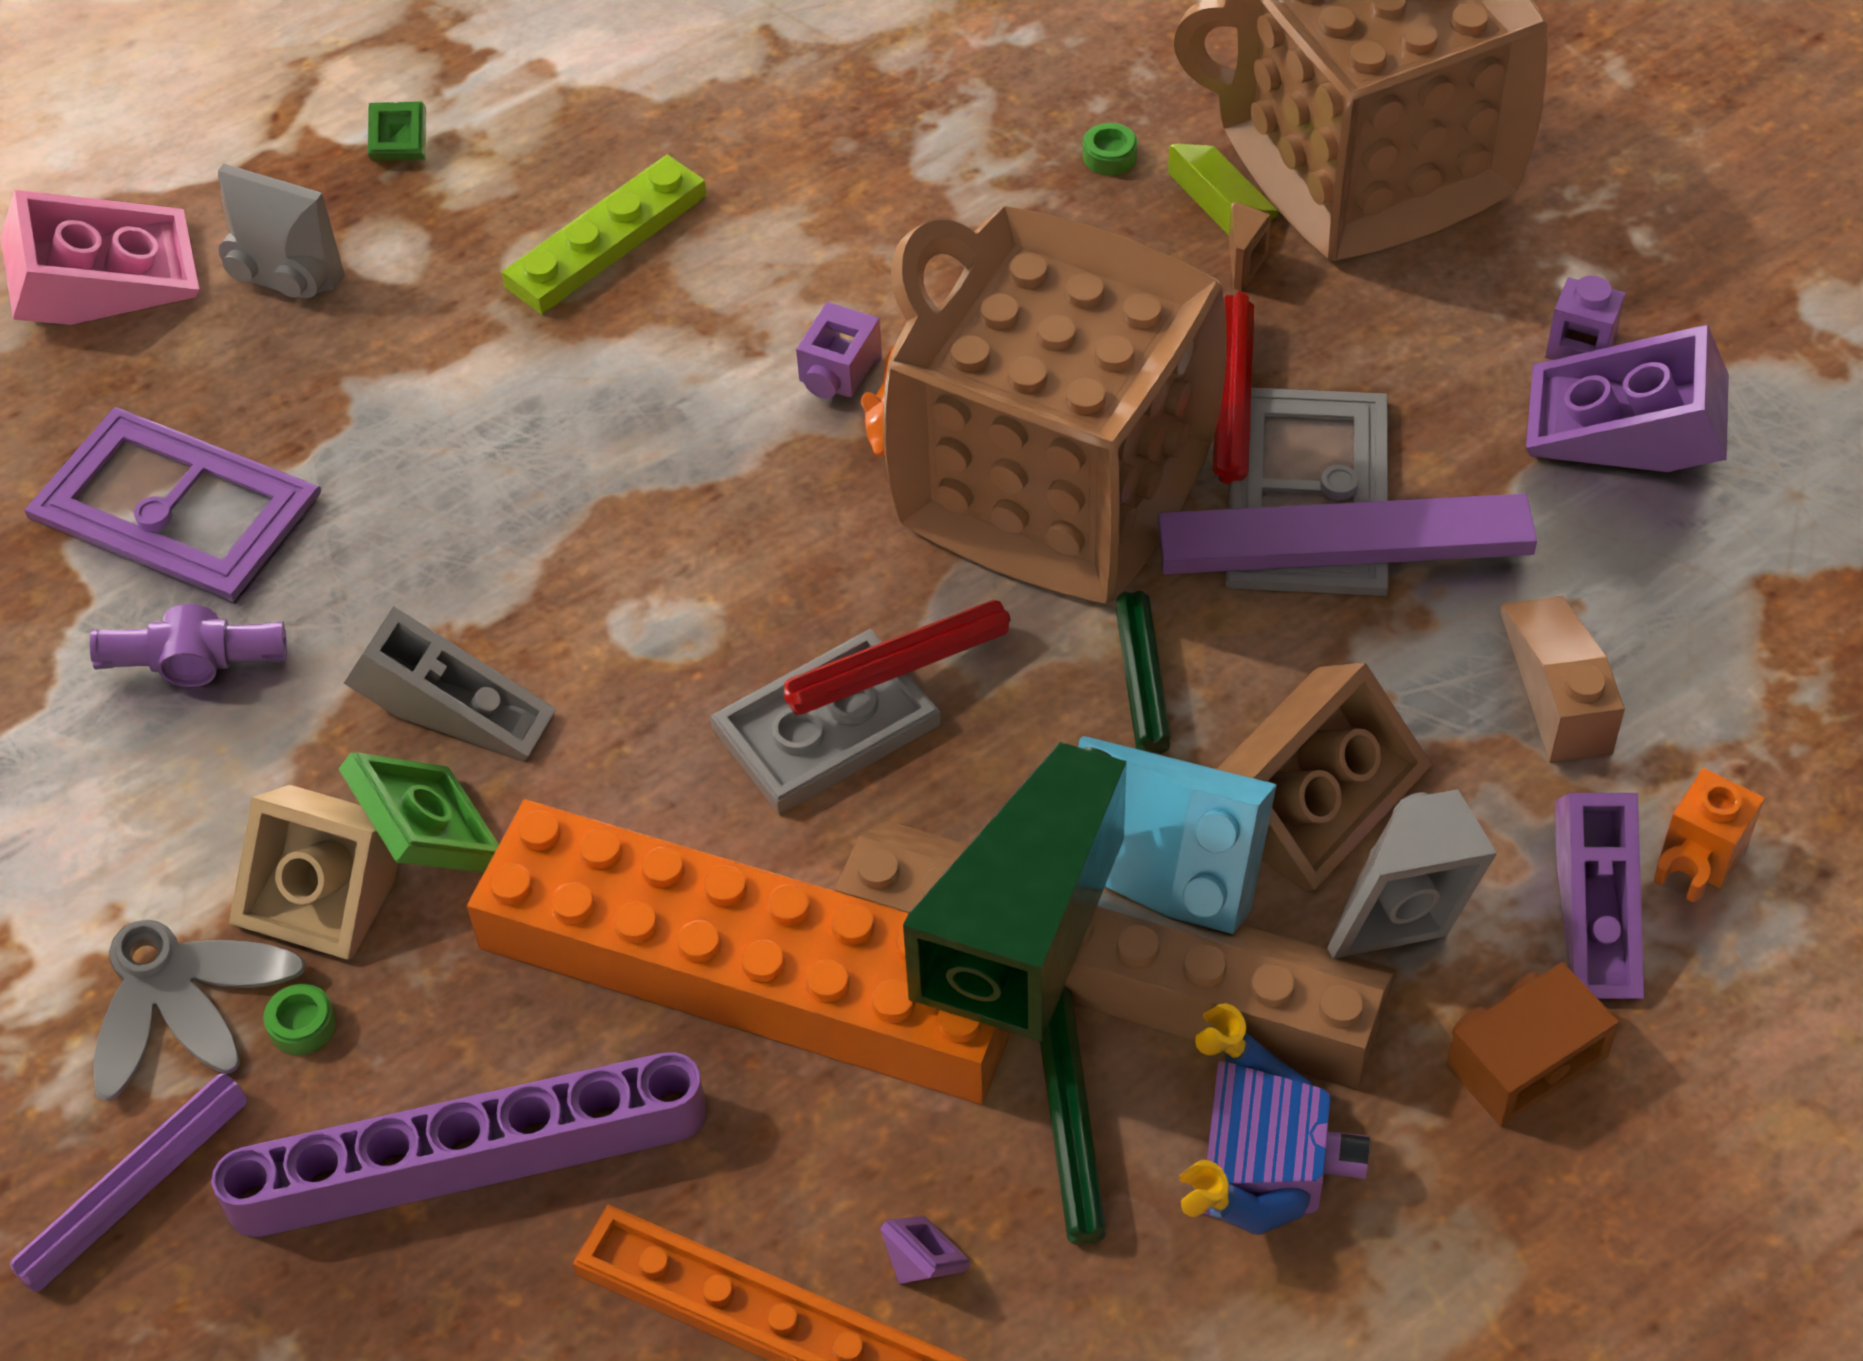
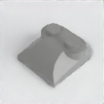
(277, 234)

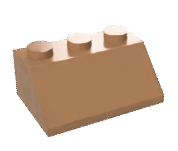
(1336, 765)

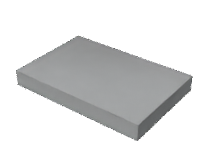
(806, 753)

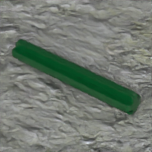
(1072, 1127)

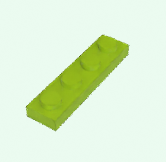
(604, 234)

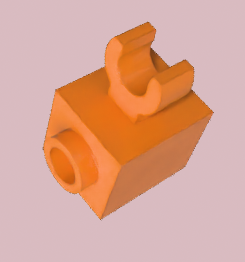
(1708, 832)

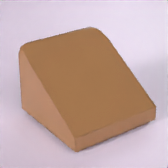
(1247, 242)

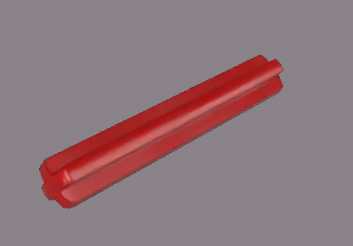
(1233, 423)
(896, 657)

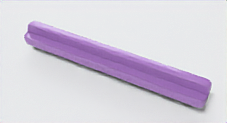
(128, 1183)

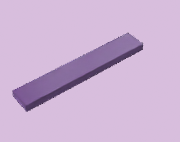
(1346, 533)

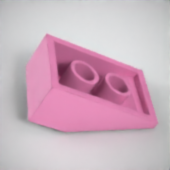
(93, 257)

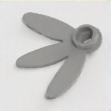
(183, 1005)

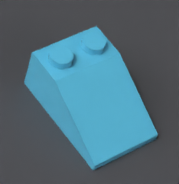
(1189, 838)

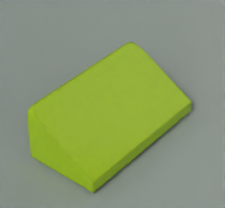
(1214, 182)

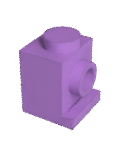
(1588, 308)
(834, 363)

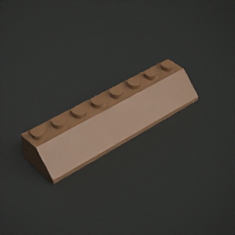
(1167, 971)

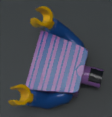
(1264, 1136)

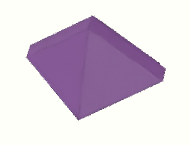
(921, 1250)

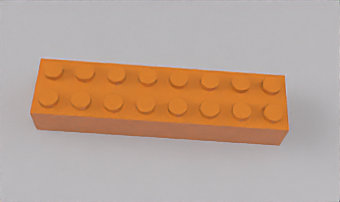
(723, 946)

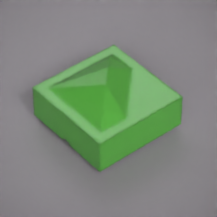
(397, 131)

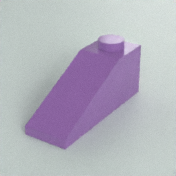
(1601, 891)

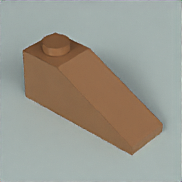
(1564, 679)

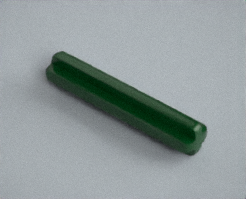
(1143, 672)

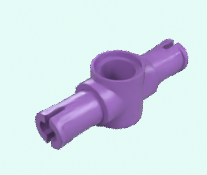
(188, 645)

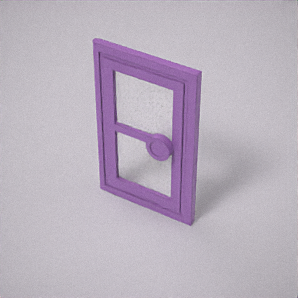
(173, 503)

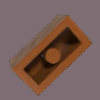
(1530, 1042)

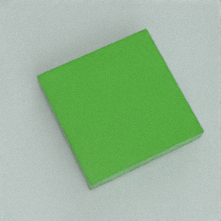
(420, 812)

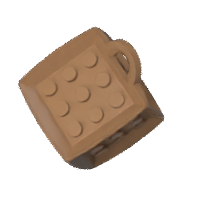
(1376, 111)
(1050, 397)

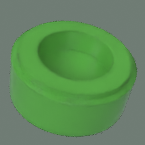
(1109, 149)
(300, 1019)

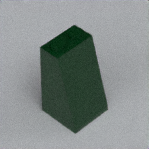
(1020, 898)

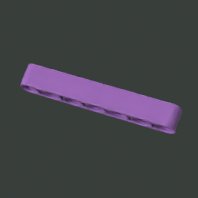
(431, 1131)

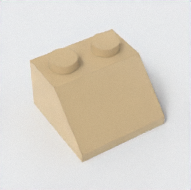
(311, 871)

